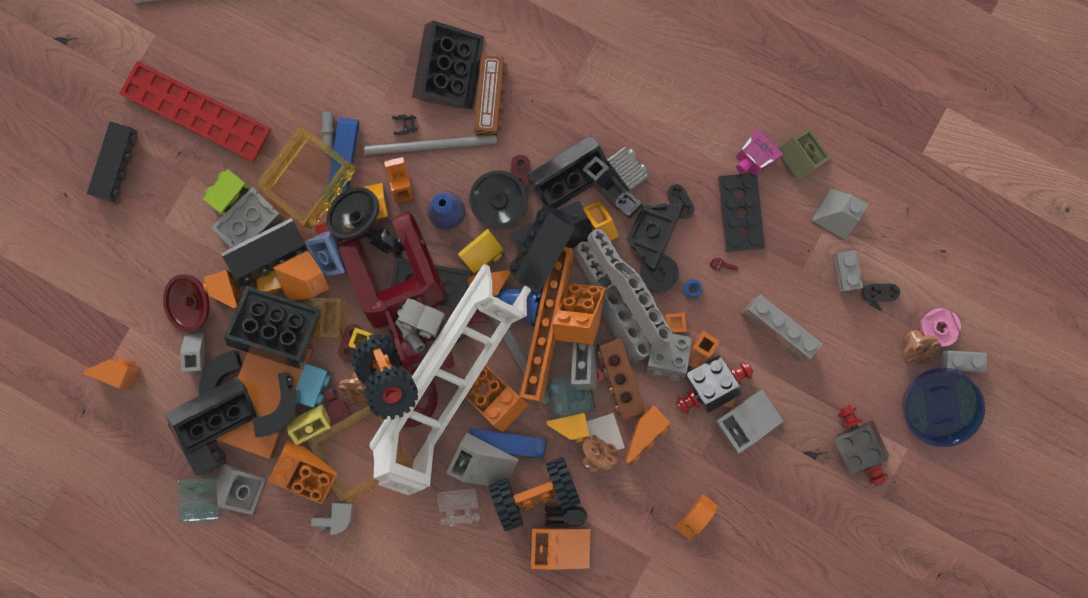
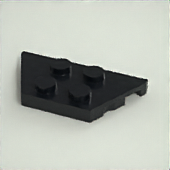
(653, 231)

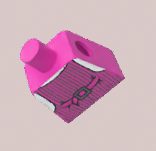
(757, 154)

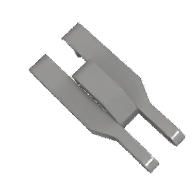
(633, 292)

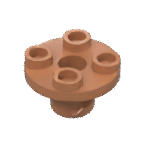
(919, 348)
(352, 390)
(598, 454)

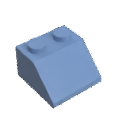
(326, 253)

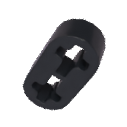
(684, 198)
(880, 297)

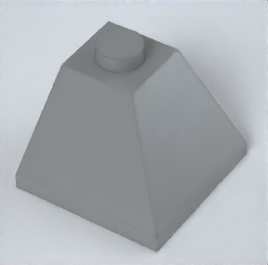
(839, 213)
(238, 489)

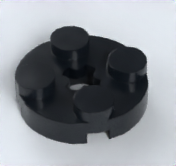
(385, 243)
(666, 281)

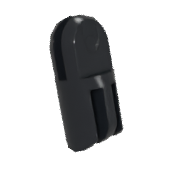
(568, 517)

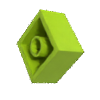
(225, 191)

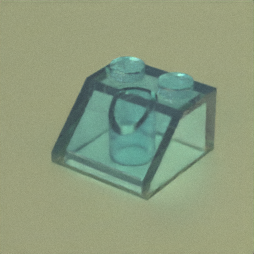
(567, 400)

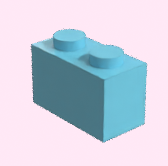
(312, 385)

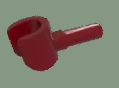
(718, 262)

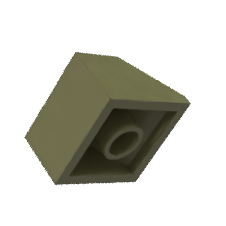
(804, 154)

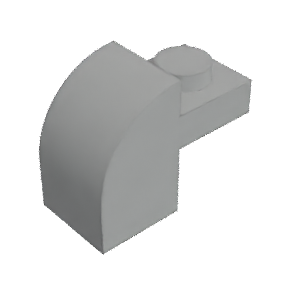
(340, 518)

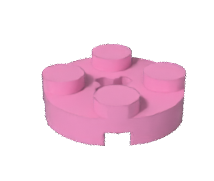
(942, 316)

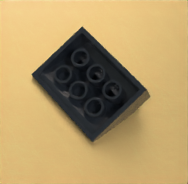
(448, 65)
(272, 327)

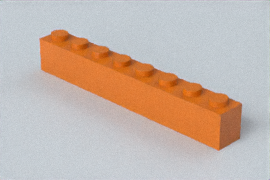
(543, 338)

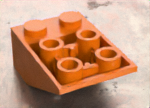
(579, 314)
(495, 399)
(647, 427)
(302, 473)
(560, 548)

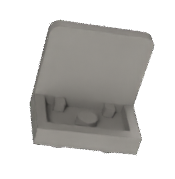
(670, 359)

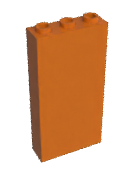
(262, 383)

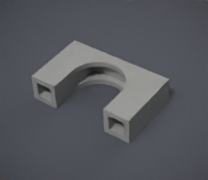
(800, 342)

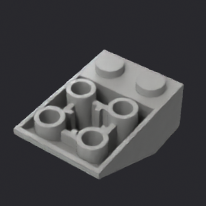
(748, 421)
(480, 462)

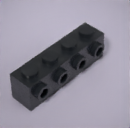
(112, 162)

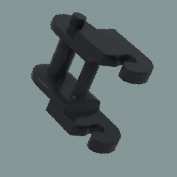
(405, 130)

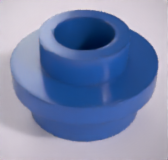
(696, 284)

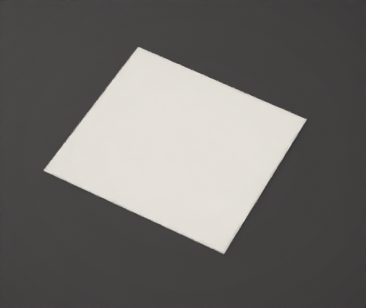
(606, 429)

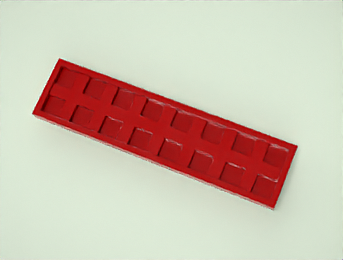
(195, 111)

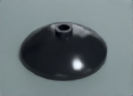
(493, 186)
(352, 213)

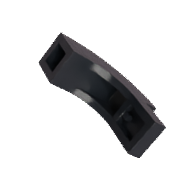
(609, 187)
(219, 369)
(285, 411)

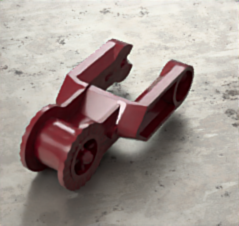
(383, 306)

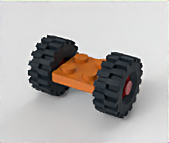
(387, 385)
(507, 503)

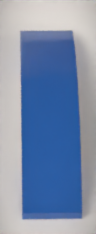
(512, 443)

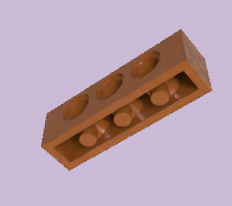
(633, 405)

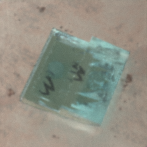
(198, 499)

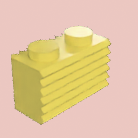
(309, 424)

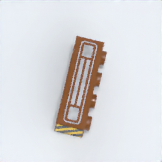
(489, 95)

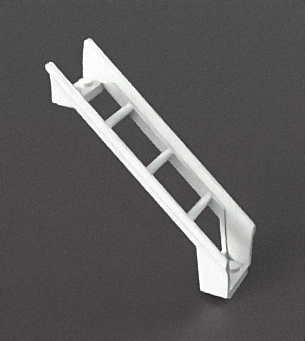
(386, 439)

